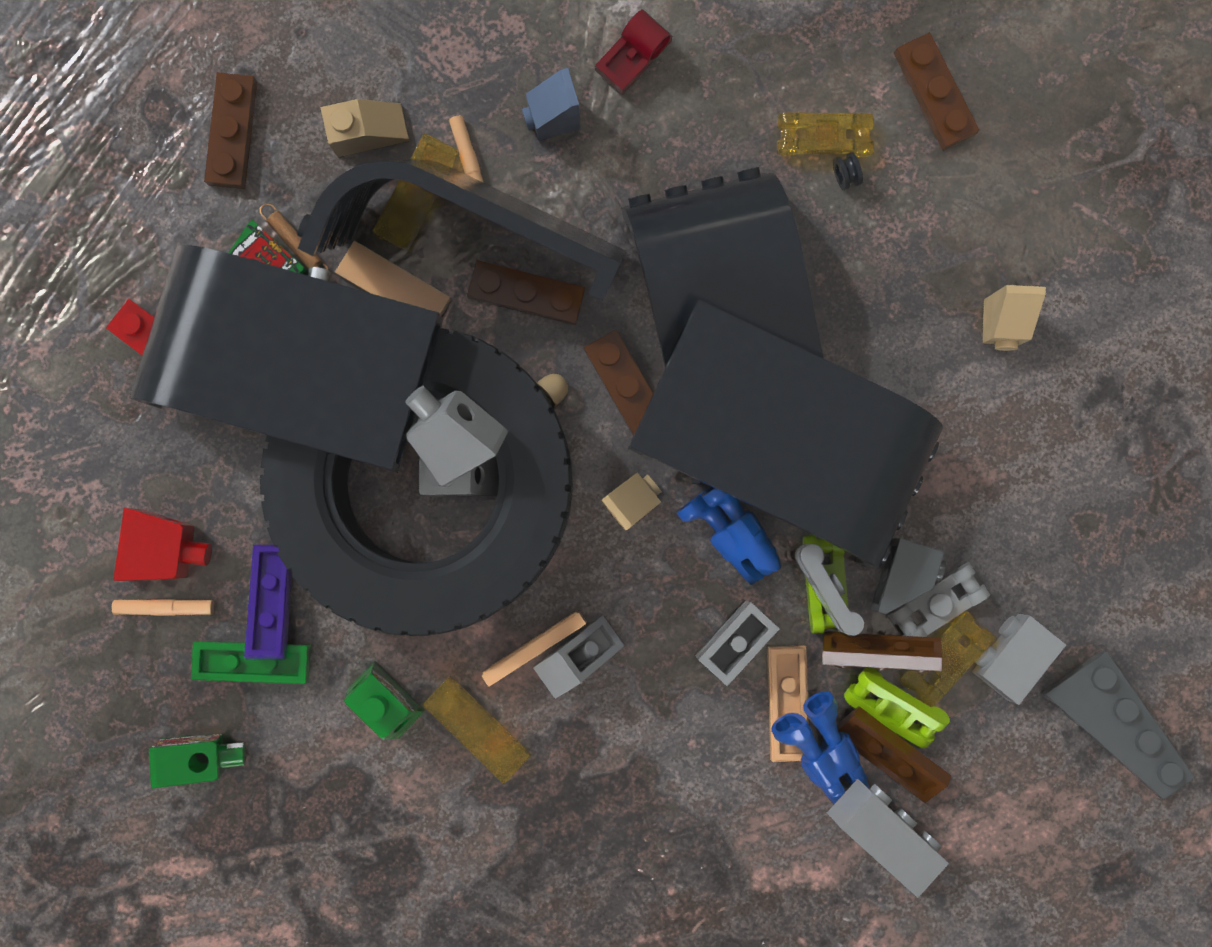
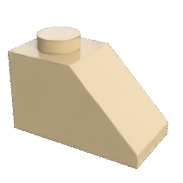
(363, 125)
(1012, 316)
(632, 500)

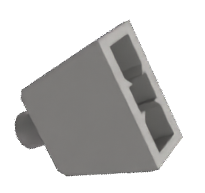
(452, 433)
(463, 485)

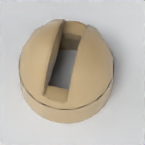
(554, 388)

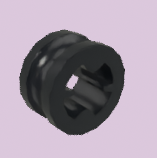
(847, 171)

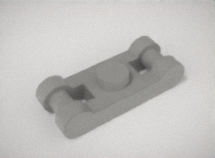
(828, 589)
(940, 603)

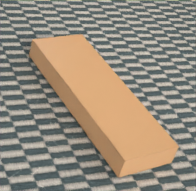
(388, 280)
(533, 648)
(786, 693)

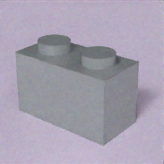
(737, 642)
(1018, 657)

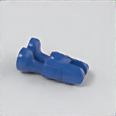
(740, 540)
(835, 756)

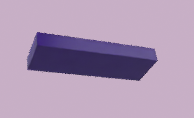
(268, 606)

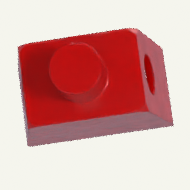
(157, 547)

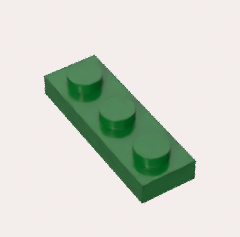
(227, 663)

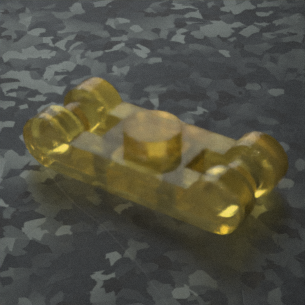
(825, 133)
(955, 659)

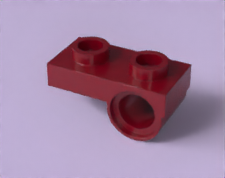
(634, 52)

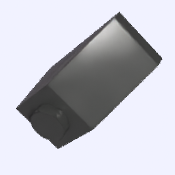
(907, 574)

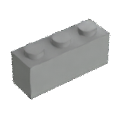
(889, 836)

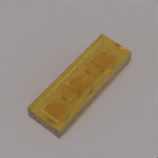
(409, 202)
(476, 729)

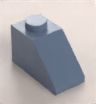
(553, 107)

